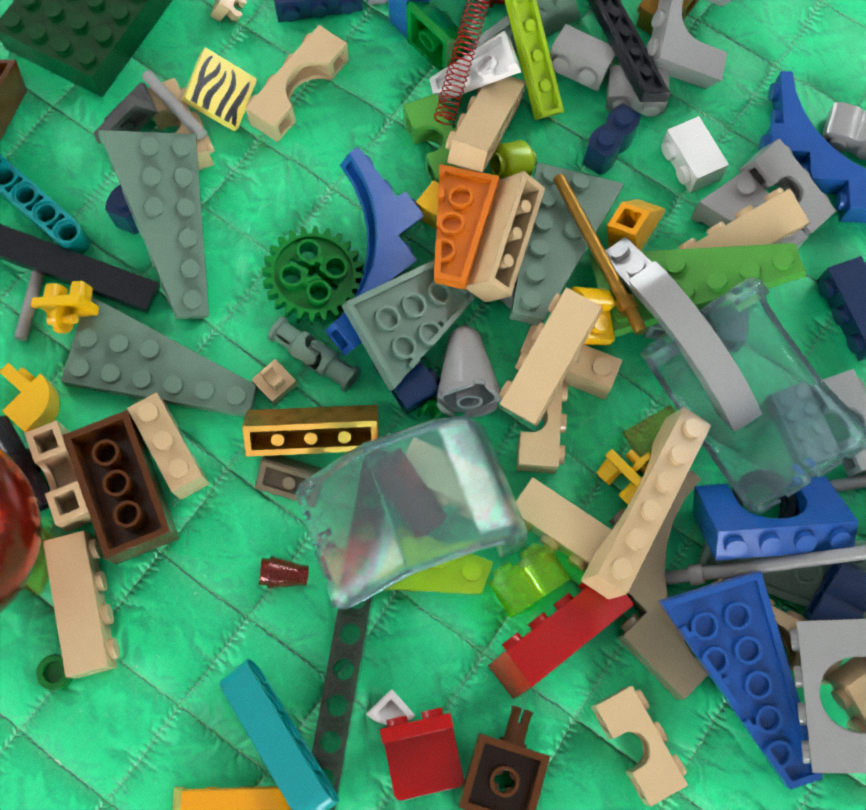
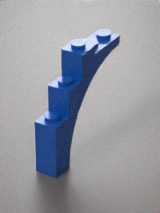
(827, 166)
(385, 221)

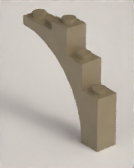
(652, 634)

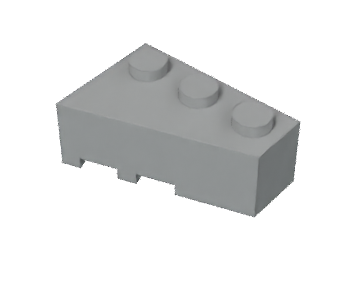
(733, 197)

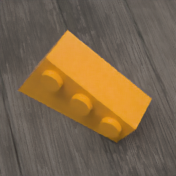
(230, 798)

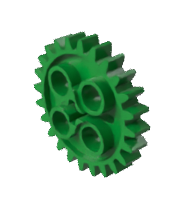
(297, 295)

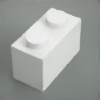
(694, 154)

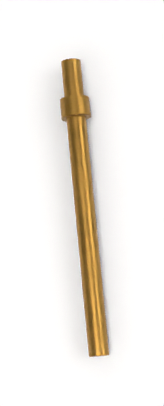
(625, 302)

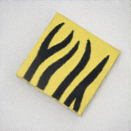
(219, 89)

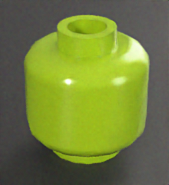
(512, 159)

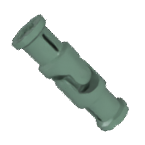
(310, 352)

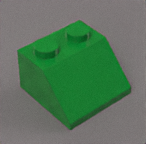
(433, 33)

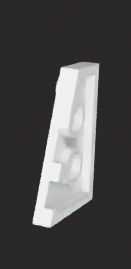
(490, 63)

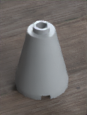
(467, 376)

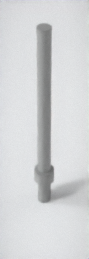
(697, 574)

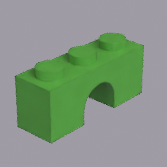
(423, 127)

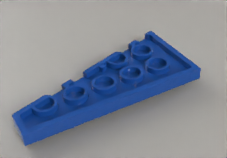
(742, 651)

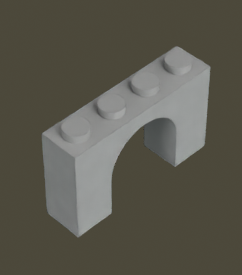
(679, 51)
(820, 646)

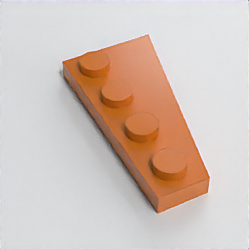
(462, 216)

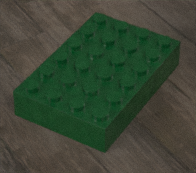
(80, 38)

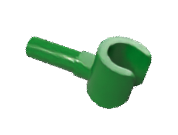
(431, 408)

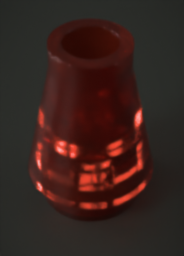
(282, 573)

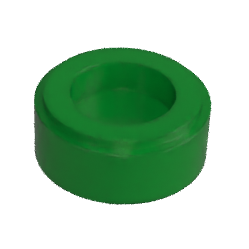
(52, 674)

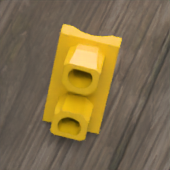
(63, 308)
(615, 465)

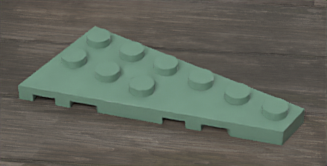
(164, 198)

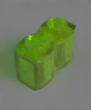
(529, 579)

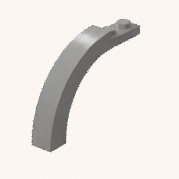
(691, 333)

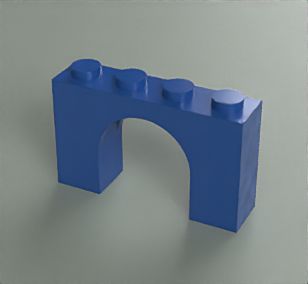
(734, 533)

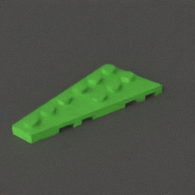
(711, 272)

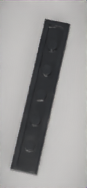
(630, 51)
(72, 266)

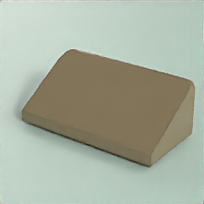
(283, 475)

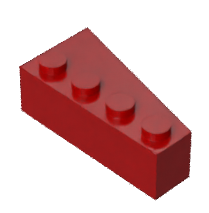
(555, 638)

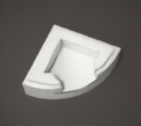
(390, 707)

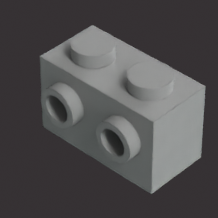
(581, 57)

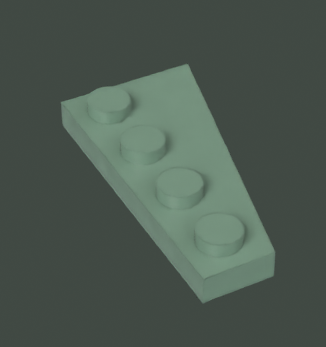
(553, 16)

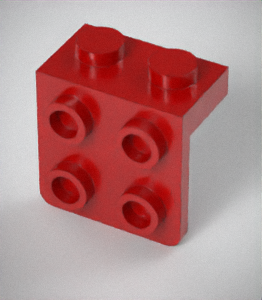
(422, 754)

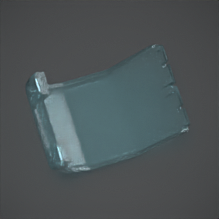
(802, 421)
(408, 507)

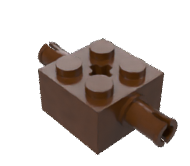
(508, 753)

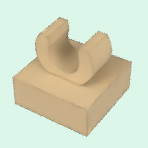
(224, 7)
(274, 381)

